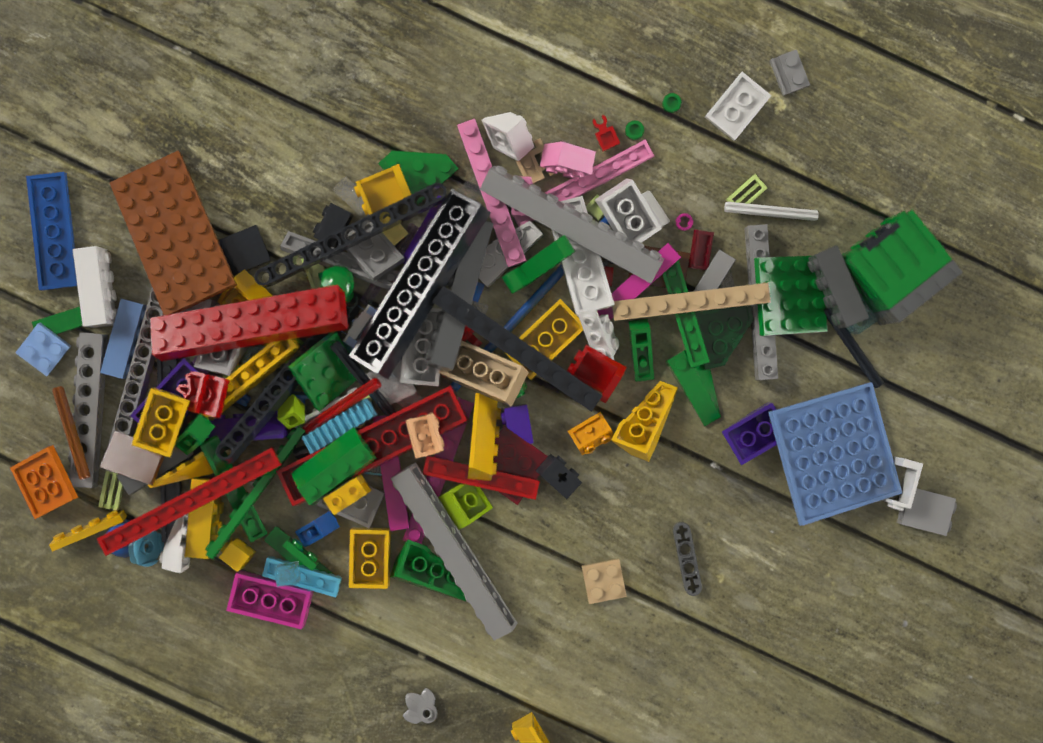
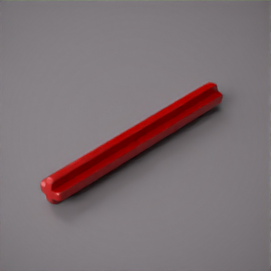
(343, 405)

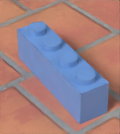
(123, 339)

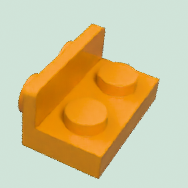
(591, 433)

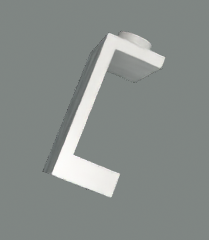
(909, 484)

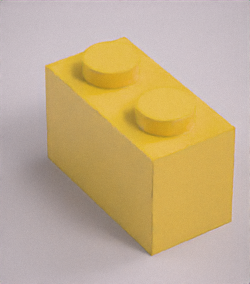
(237, 554)

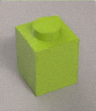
(292, 412)

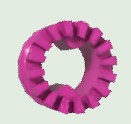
(678, 220)

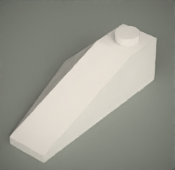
(173, 554)

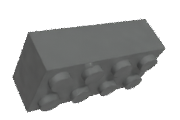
(837, 287)

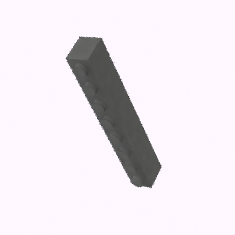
(463, 283)

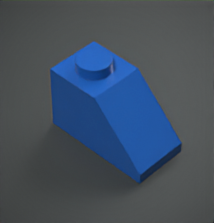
(317, 529)

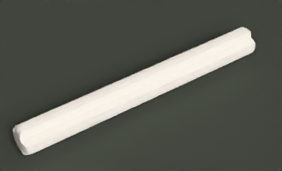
(772, 211)

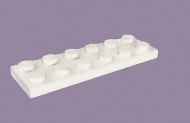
(585, 272)

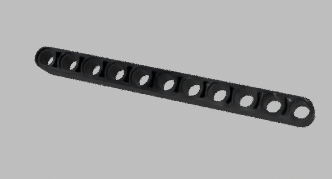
(342, 235)
(267, 397)

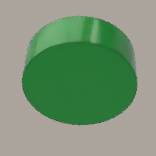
(671, 103)
(634, 130)

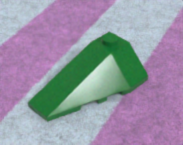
(697, 387)

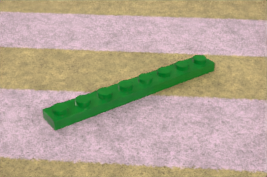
(249, 499)

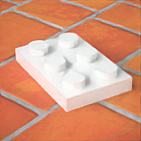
(738, 106)

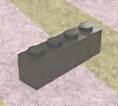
(169, 463)

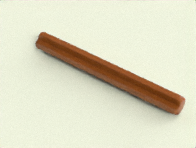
(71, 432)

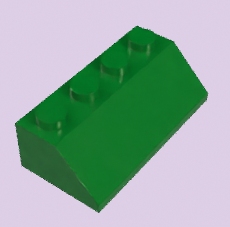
(332, 466)

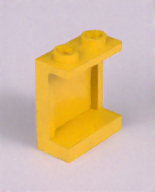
(382, 189)
(347, 494)

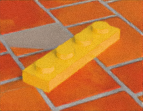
(94, 526)

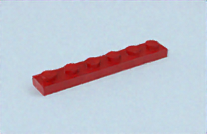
(500, 482)

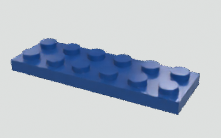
(52, 230)

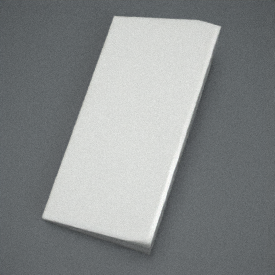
(656, 209)

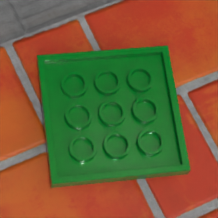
(795, 299)

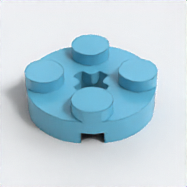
(148, 558)

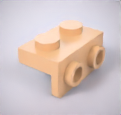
(425, 435)

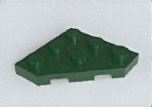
(723, 331)

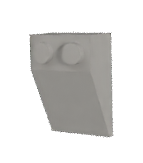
(220, 362)

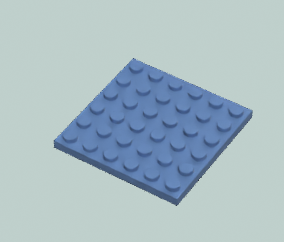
(835, 453)

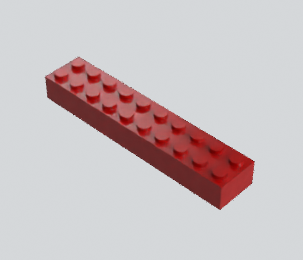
(249, 323)
(390, 435)

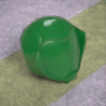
(338, 276)

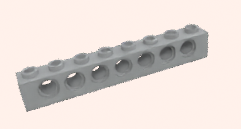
(763, 346)
(95, 401)

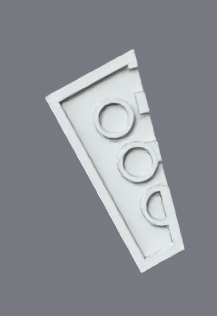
(494, 261)

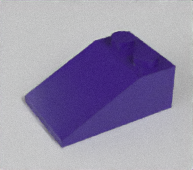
(751, 434)

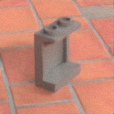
(929, 512)

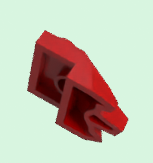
(204, 393)

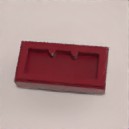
(701, 249)

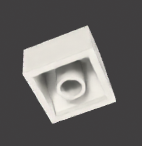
(509, 134)

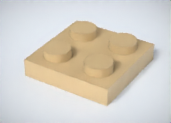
(604, 581)

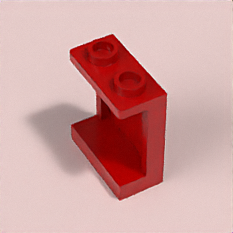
(597, 371)

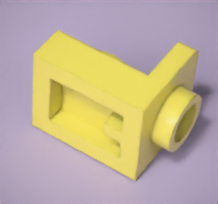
(395, 233)

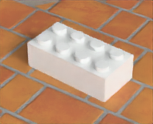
(95, 286)

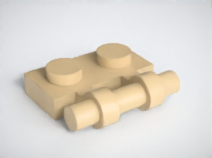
(529, 166)

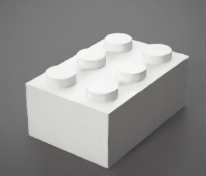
(628, 211)

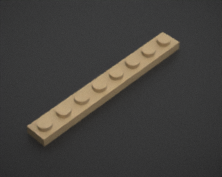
(691, 301)

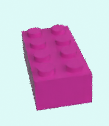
(262, 599)

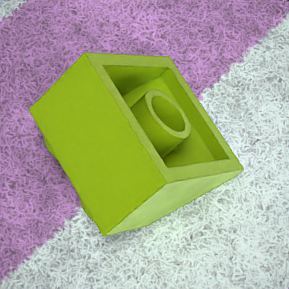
(465, 504)

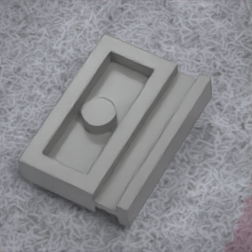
(789, 72)

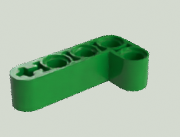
(538, 264)

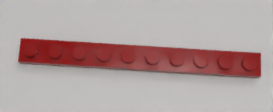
(189, 501)

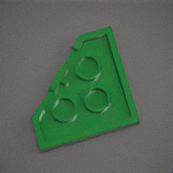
(420, 168)

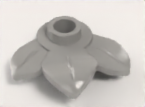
(418, 705)

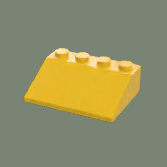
(528, 730)

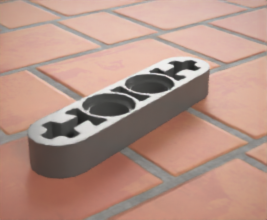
(687, 558)

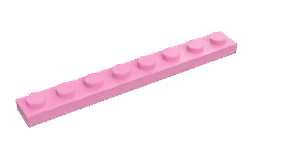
(498, 210)

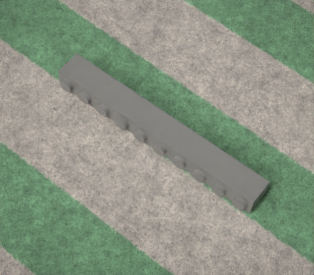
(569, 222)
(454, 551)

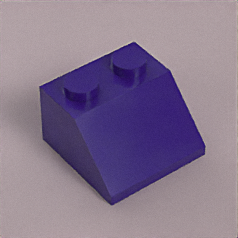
(518, 421)

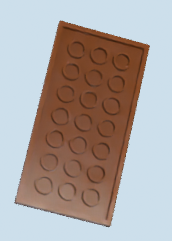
(173, 234)

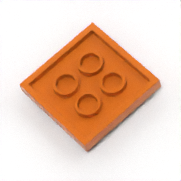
(44, 482)

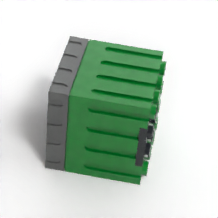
(899, 267)

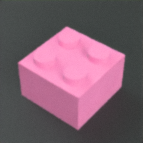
(567, 159)

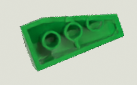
(425, 570)

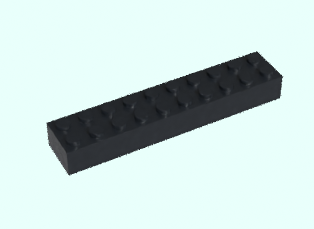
(418, 283)

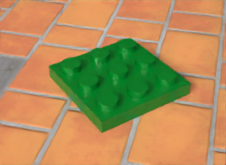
(322, 372)

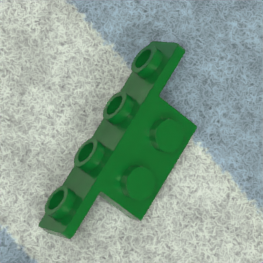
(293, 550)

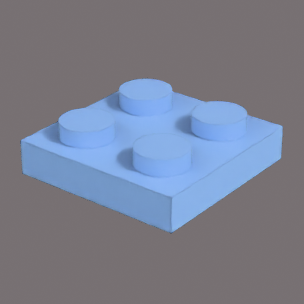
(43, 349)

